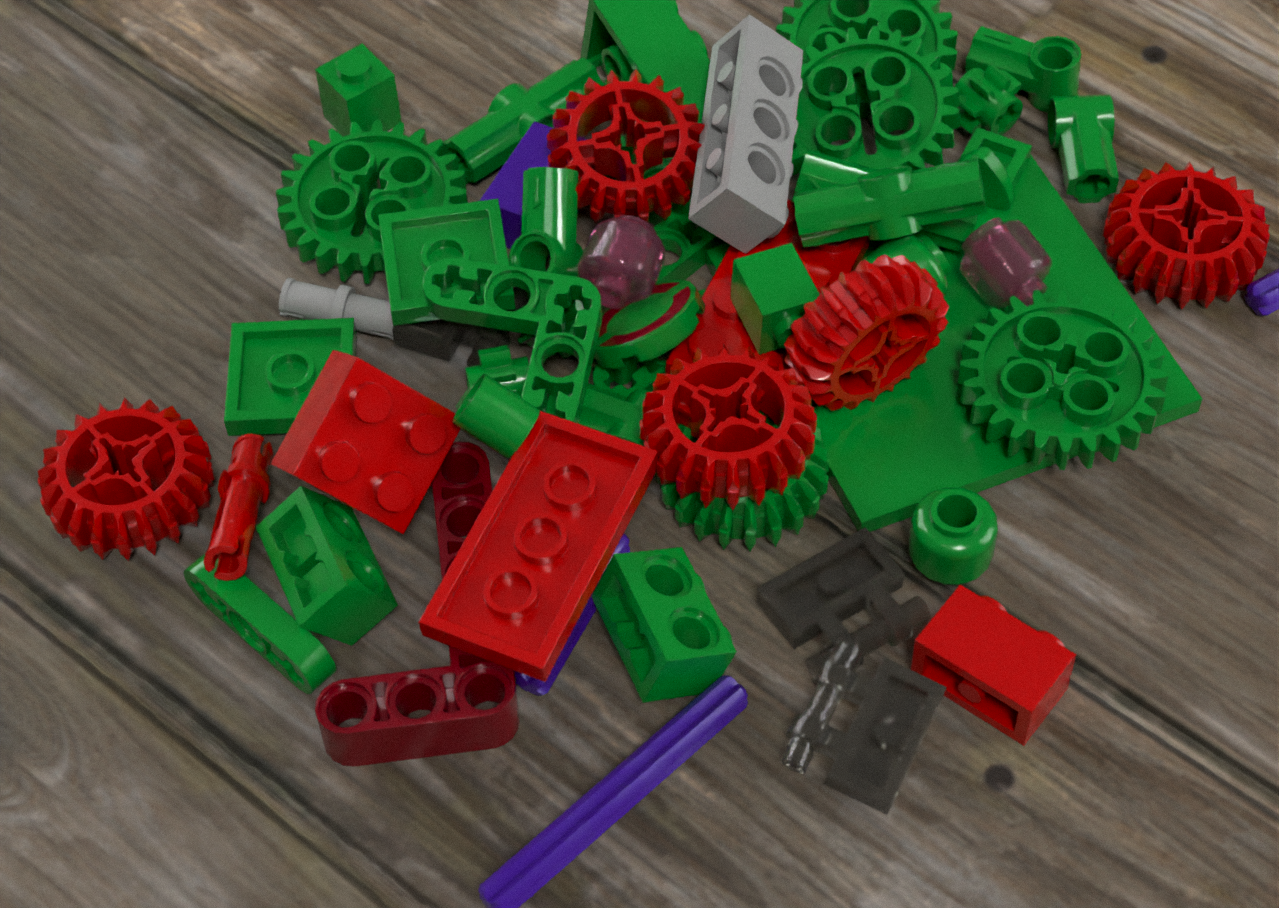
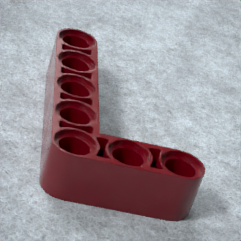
(444, 691)

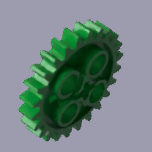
(813, 19)
(918, 103)
(333, 187)
(1062, 379)

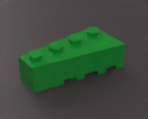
(649, 39)

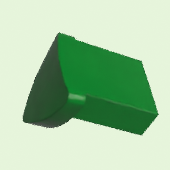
(1000, 163)

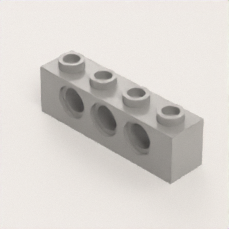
(747, 136)

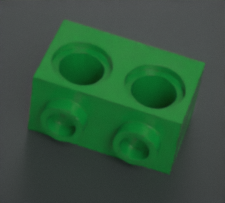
(326, 566)
(663, 623)

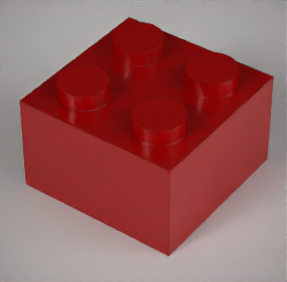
(368, 441)

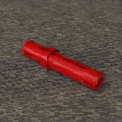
(241, 495)

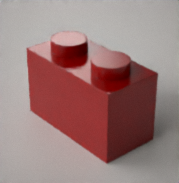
(993, 663)

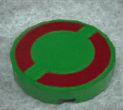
(649, 325)

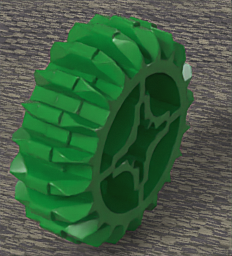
(749, 520)

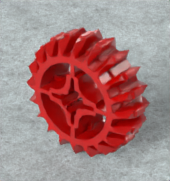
(668, 133)
(1186, 235)
(866, 331)
(735, 445)
(111, 482)

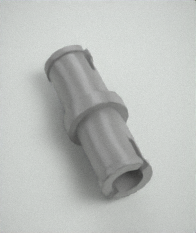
(320, 302)

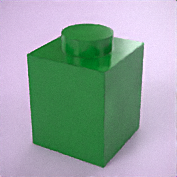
(358, 90)
(771, 294)

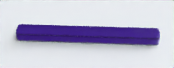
(614, 795)

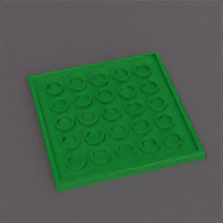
(920, 434)

